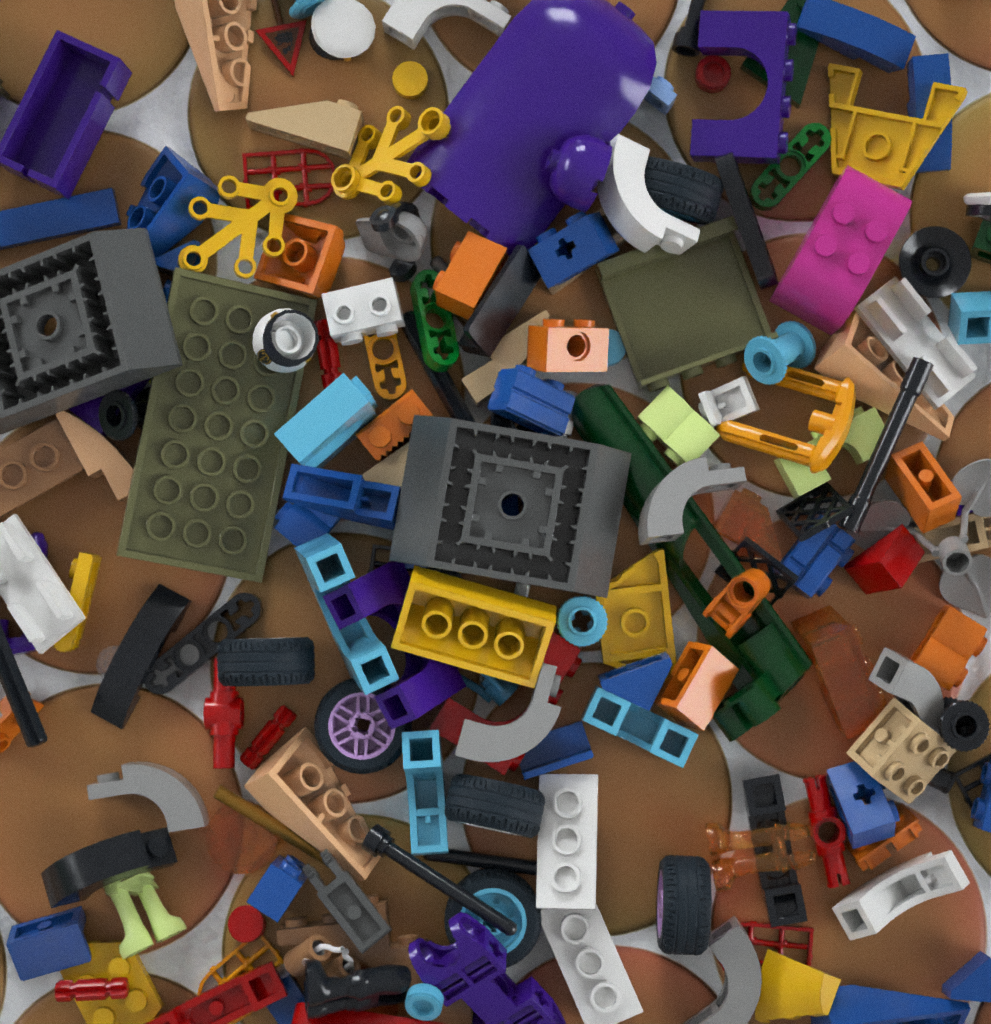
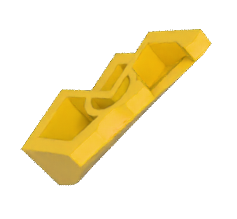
(793, 989)

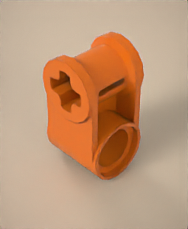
(733, 605)

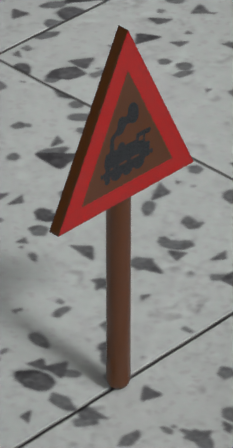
(283, 39)

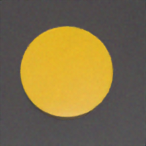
(410, 80)

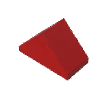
(886, 562)

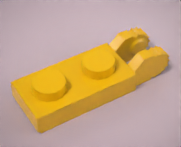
(84, 576)

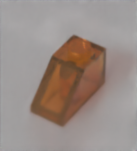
(746, 516)

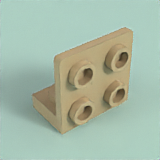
(901, 751)

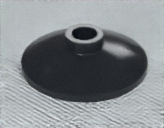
(947, 250)

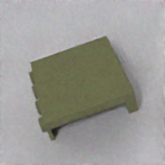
(683, 307)

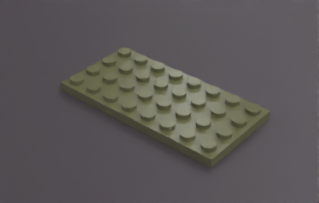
(207, 439)

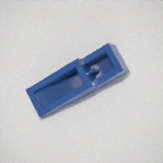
(856, 34)
(921, 74)
(343, 495)

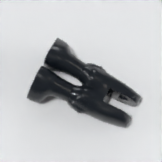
(355, 992)

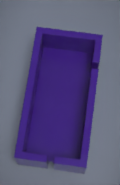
(63, 114)

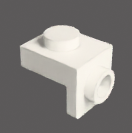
(728, 402)

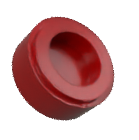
(712, 74)
(247, 924)

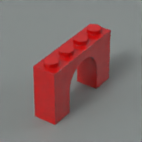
(452, 714)

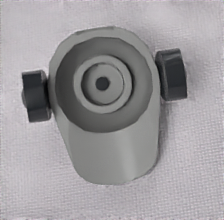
(395, 233)

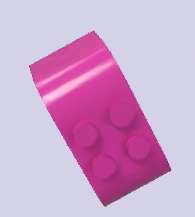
(841, 250)

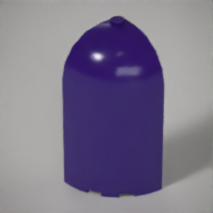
(544, 80)

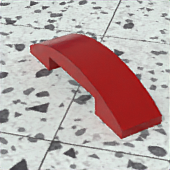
(229, 999)

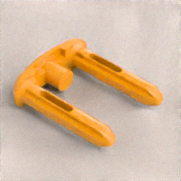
(832, 426)

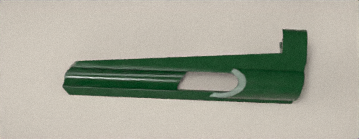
(764, 648)

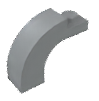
(910, 685)
(508, 741)
(741, 980)

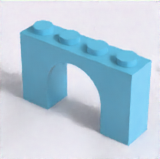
(328, 422)
(360, 649)

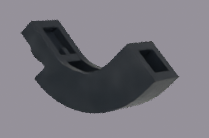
(106, 862)

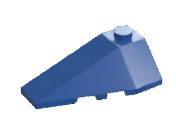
(165, 202)
(877, 1006)

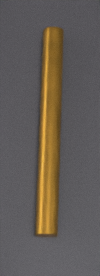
(265, 820)

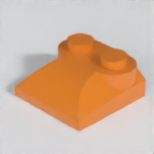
(309, 257)

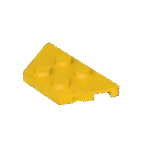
(638, 613)
(106, 962)

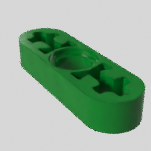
(814, 154)
(427, 334)

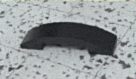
(137, 655)
(780, 890)

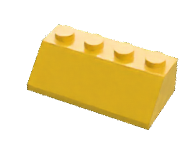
(474, 627)

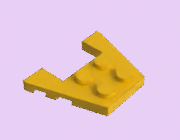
(880, 142)

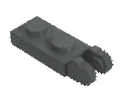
(348, 904)

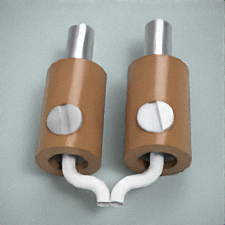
(318, 948)

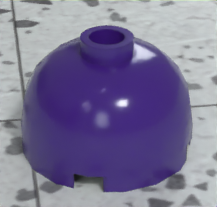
(578, 169)

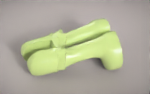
(136, 935)

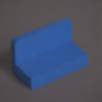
(557, 750)
(49, 944)

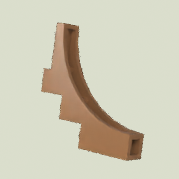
(381, 953)

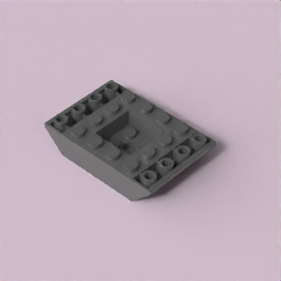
(107, 331)
(455, 517)

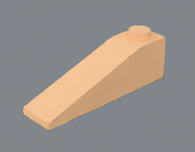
(220, 44)
(876, 375)
(307, 797)

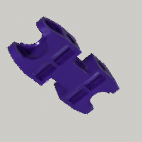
(476, 973)

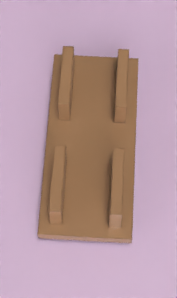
(35, 466)

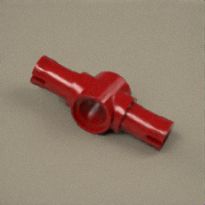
(224, 718)
(833, 848)

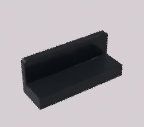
(500, 304)

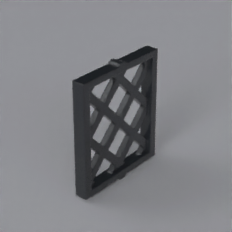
(819, 524)
(766, 558)

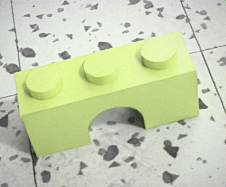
(859, 443)

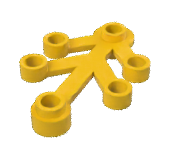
(352, 178)
(242, 222)

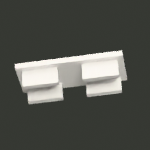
(902, 326)
(33, 588)
(567, 842)
(590, 965)

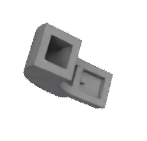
(664, 507)
(164, 786)

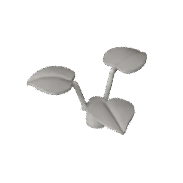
(965, 577)

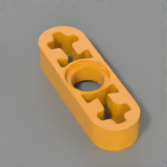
(380, 377)

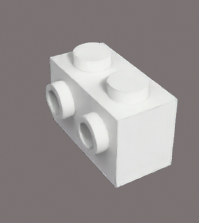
(363, 311)

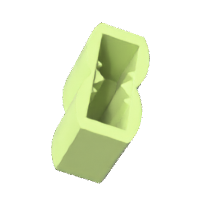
(677, 427)

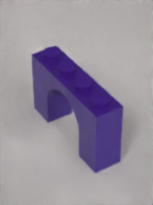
(765, 39)
(424, 680)

